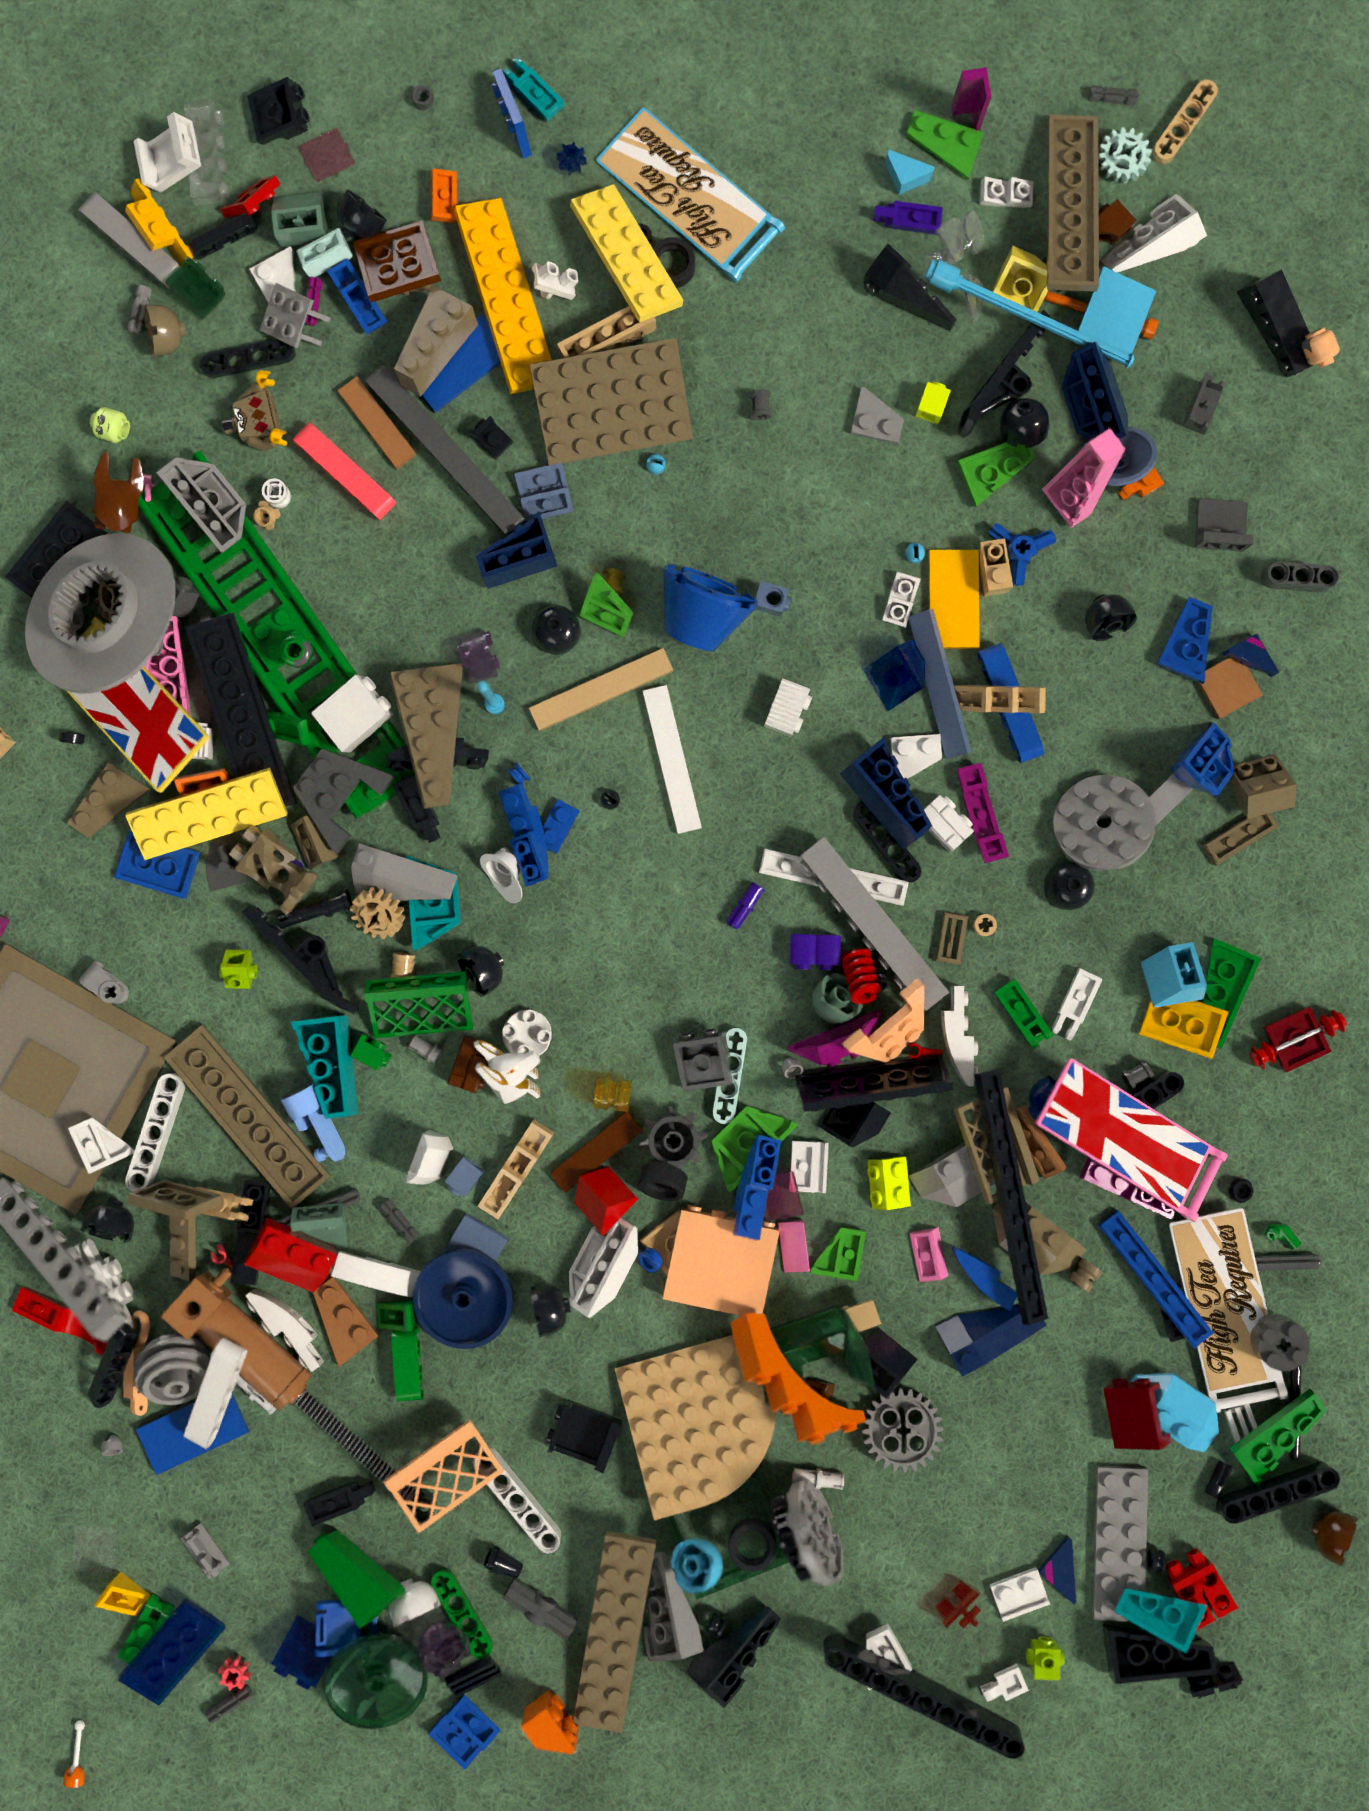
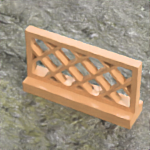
(432, 1456)

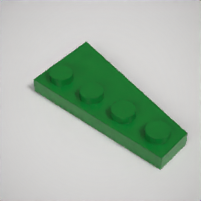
(1228, 980)
(1267, 1443)

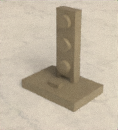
(182, 1206)

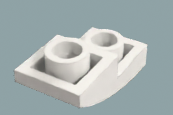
(1008, 193)
(901, 599)

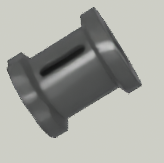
(760, 405)
(1137, 1075)

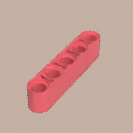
(344, 470)

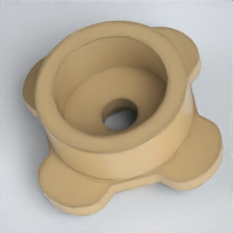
(261, 519)

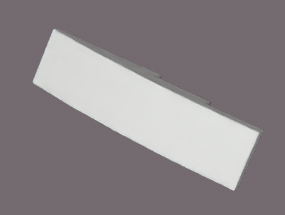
(375, 1274)

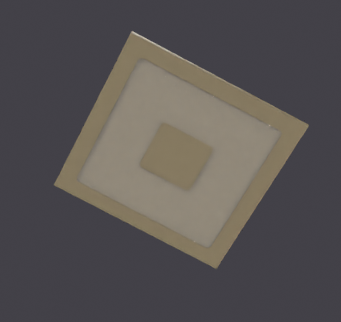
(60, 1065)

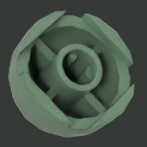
(833, 1000)

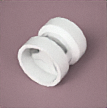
(279, 498)

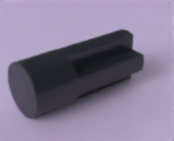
(1219, 1479)

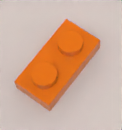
(443, 195)

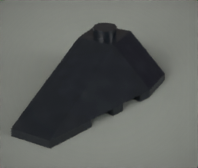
(894, 284)
(722, 1664)

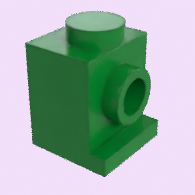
(371, 1053)

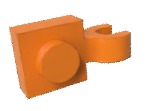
(1143, 486)

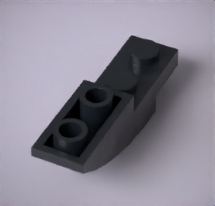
(470, 757)
(249, 1230)

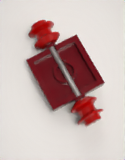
(1297, 1039)

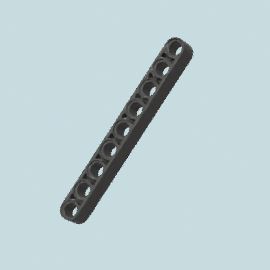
(444, 450)

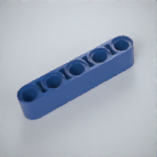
(1020, 725)

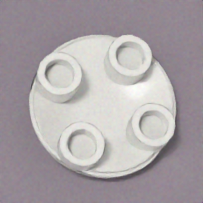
(527, 1032)

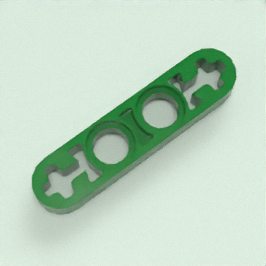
(457, 1615)

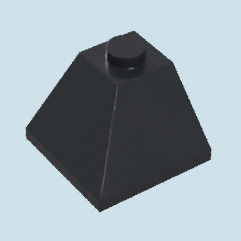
(854, 1122)

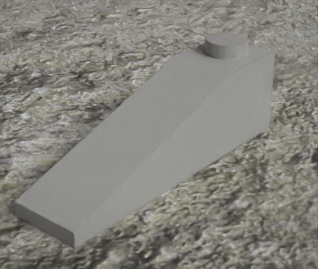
(399, 876)
(672, 1625)

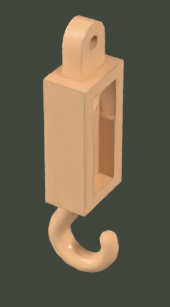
(138, 1402)

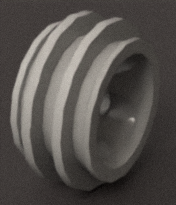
(171, 1369)

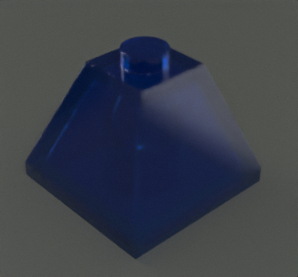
(898, 674)

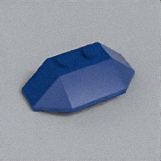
(1206, 762)

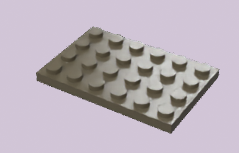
(612, 401)

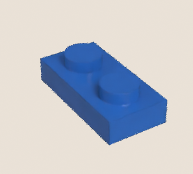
(559, 824)

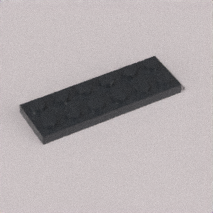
(873, 1083)

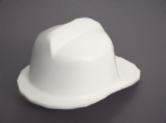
(503, 873)

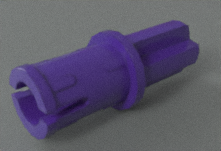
(745, 905)

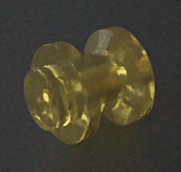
(613, 578)

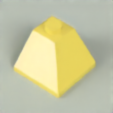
(1022, 279)

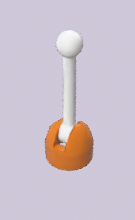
(75, 1774)

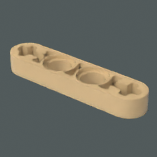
(1183, 121)

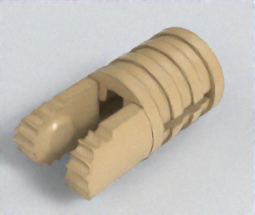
(402, 964)

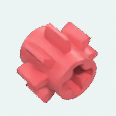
(232, 1667)

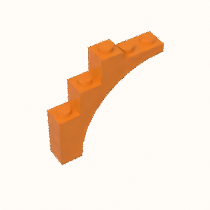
(786, 1391)

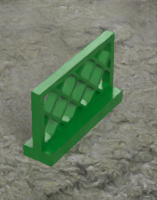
(416, 989)

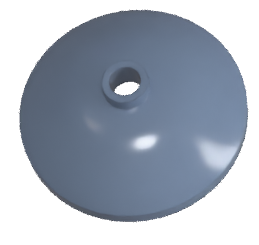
(1136, 460)

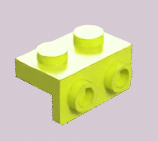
(889, 1183)

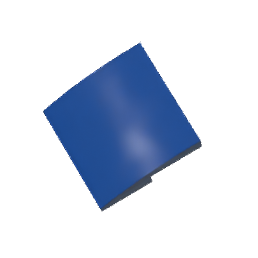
(464, 1731)

